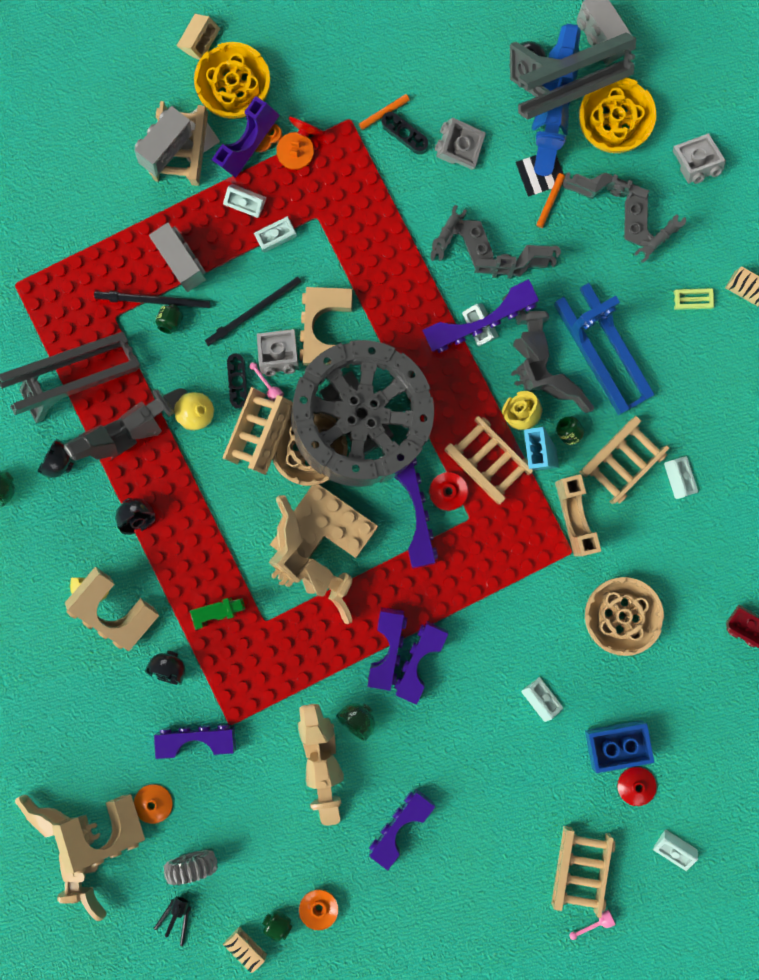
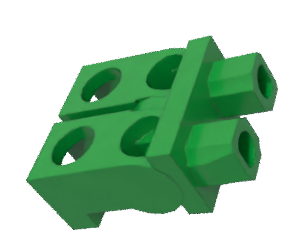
(216, 611)

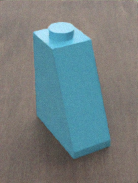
(540, 449)

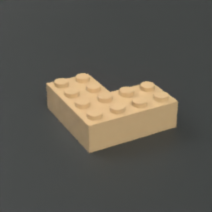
(325, 515)

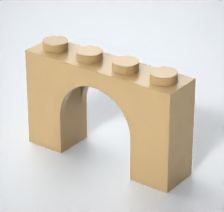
(316, 303)
(570, 496)
(124, 631)
(125, 834)

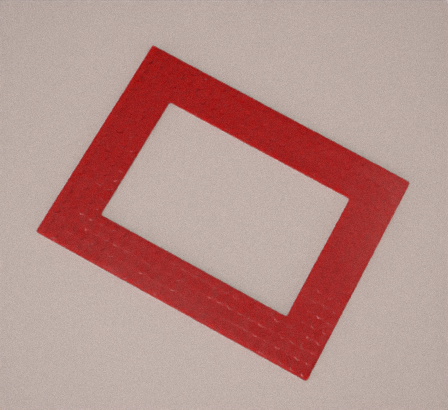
(245, 657)

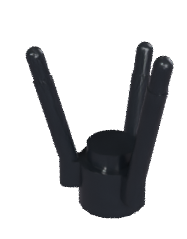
(179, 907)

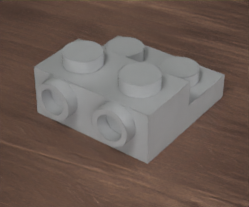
(460, 143)
(699, 159)
(277, 352)

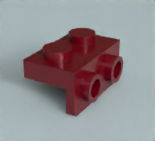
(744, 625)

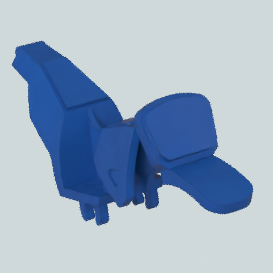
(549, 140)

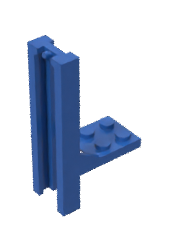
(603, 314)

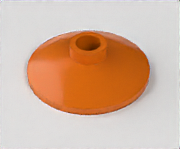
(160, 797)
(314, 918)

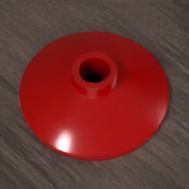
(305, 128)
(438, 491)
(630, 779)

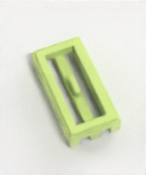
(677, 299)

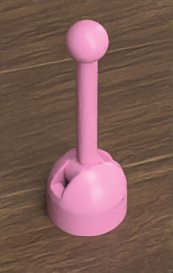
(273, 391)
(606, 921)

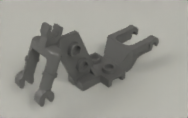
(635, 208)
(481, 251)

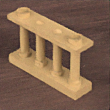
(195, 153)
(270, 436)
(619, 442)
(470, 465)
(564, 878)

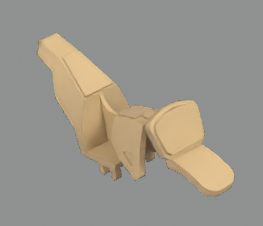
(294, 568)
(321, 767)
(43, 820)

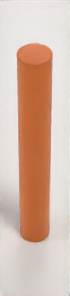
(389, 108)
(550, 201)

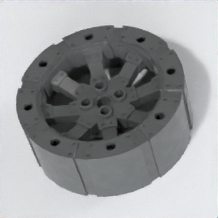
(370, 356)

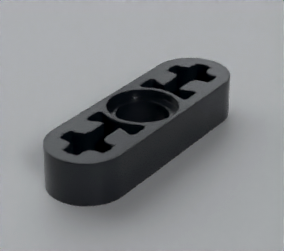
(404, 125)
(230, 367)

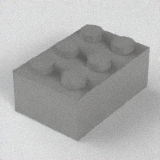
(601, 23)
(163, 141)
(178, 256)

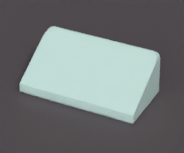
(244, 200)
(275, 234)
(477, 313)
(681, 477)
(542, 699)
(676, 850)

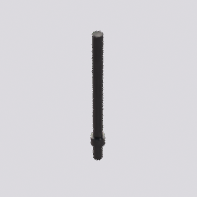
(115, 296)
(222, 332)

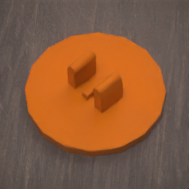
(295, 151)

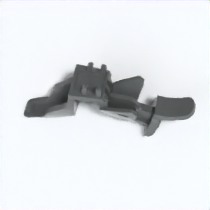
(533, 370)
(121, 434)

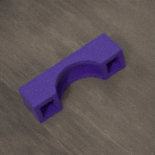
(259, 121)
(431, 640)
(382, 672)
(220, 740)
(417, 809)

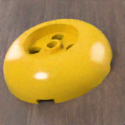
(239, 60)
(639, 117)

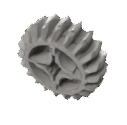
(190, 867)

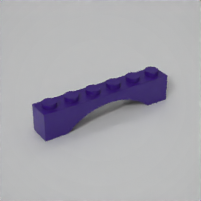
(519, 297)
(420, 549)

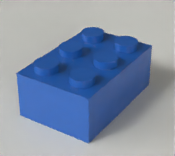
(619, 746)

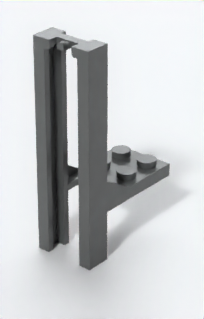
(533, 71)
(40, 402)

